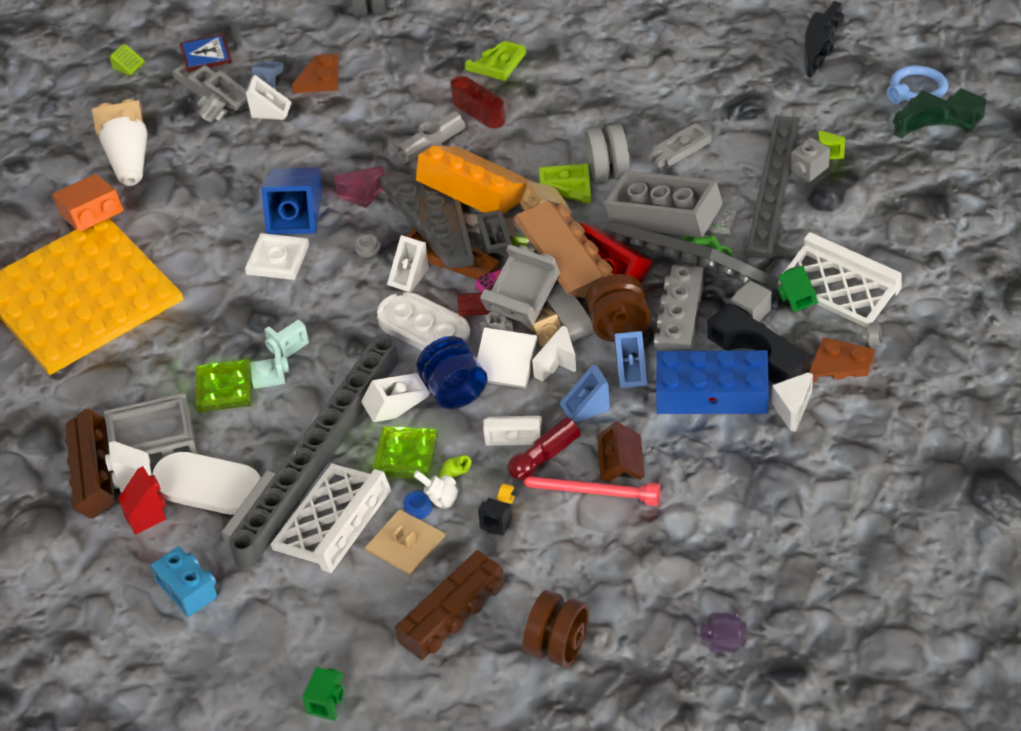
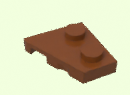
(841, 360)

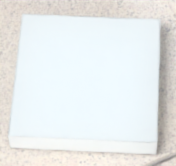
(277, 256)
(507, 357)

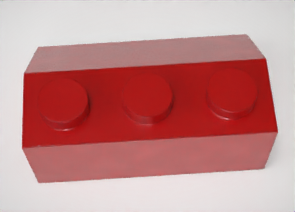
(619, 255)

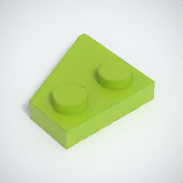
(498, 61)
(569, 180)

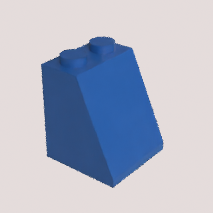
(292, 200)

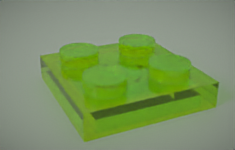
(223, 385)
(405, 451)

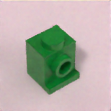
(323, 693)

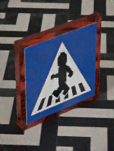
(205, 51)

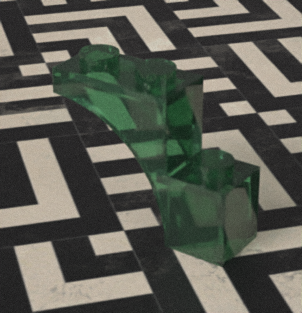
(960, 110)

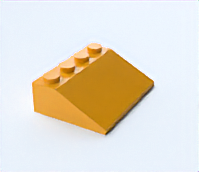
(470, 178)

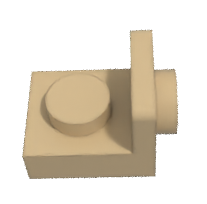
(545, 326)

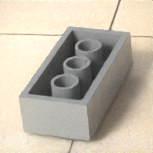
(664, 203)

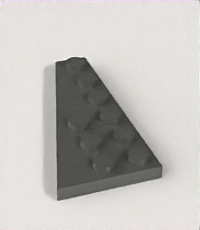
(434, 216)

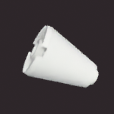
(125, 148)

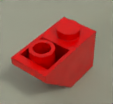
(141, 502)

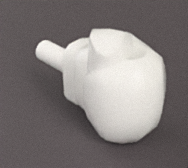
(439, 490)

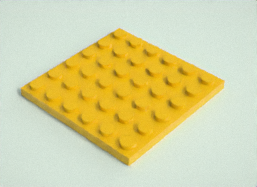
(81, 294)

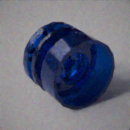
(451, 372)

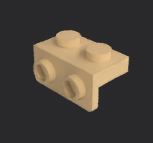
(107, 112)

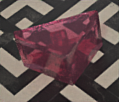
(359, 186)

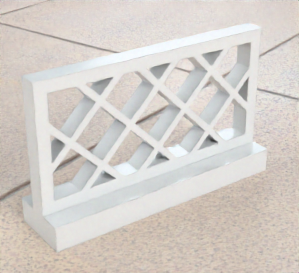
(850, 266)
(348, 522)

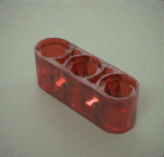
(477, 102)

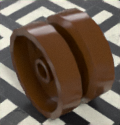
(617, 306)
(556, 628)

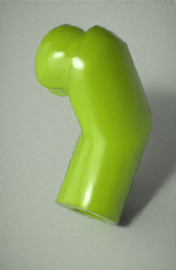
(455, 466)

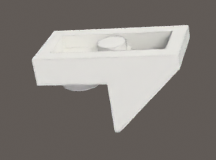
(556, 352)

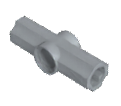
(430, 134)

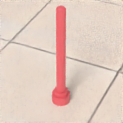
(646, 493)

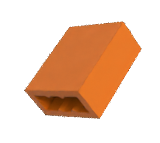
(87, 202)

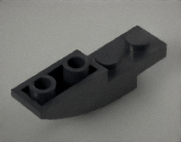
(819, 36)

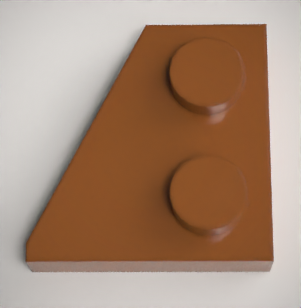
(319, 75)

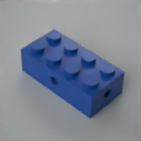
(712, 382)

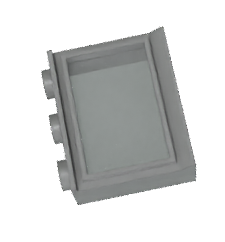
(153, 425)

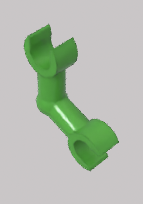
(708, 241)

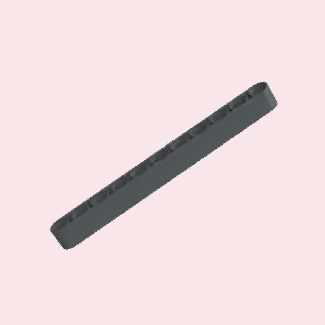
(311, 454)

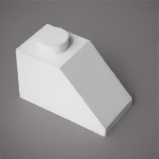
(393, 396)

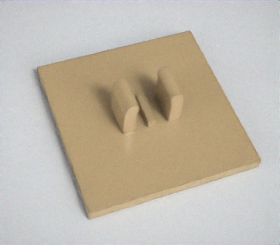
(405, 542)

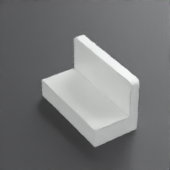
(512, 430)

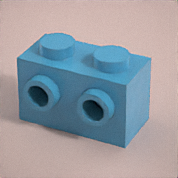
(184, 580)

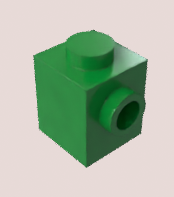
(797, 289)

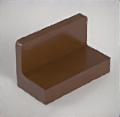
(620, 452)

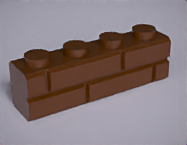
(89, 473)
(450, 605)

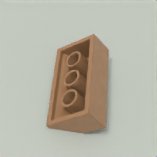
(558, 235)

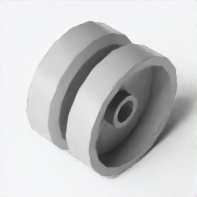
(607, 152)

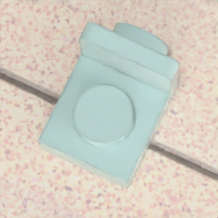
(288, 340)
(269, 371)

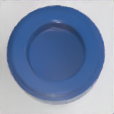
(417, 504)

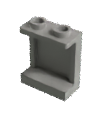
(522, 285)

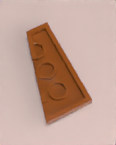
(482, 262)

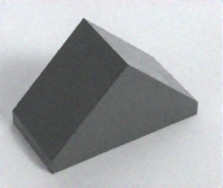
(493, 231)

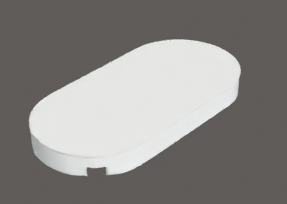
(420, 320)
(205, 481)

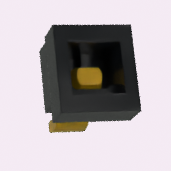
(497, 514)

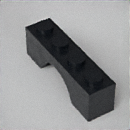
(735, 329)

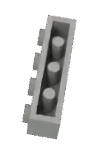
(680, 309)

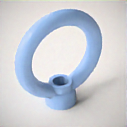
(899, 92)

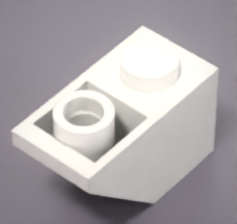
(125, 462)

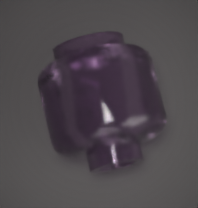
(723, 632)

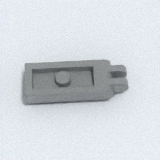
(680, 146)

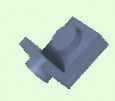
(268, 71)

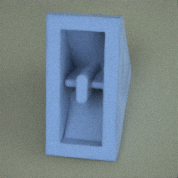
(630, 359)
(587, 397)

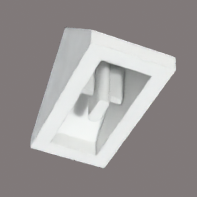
(265, 101)
(409, 264)
(791, 398)

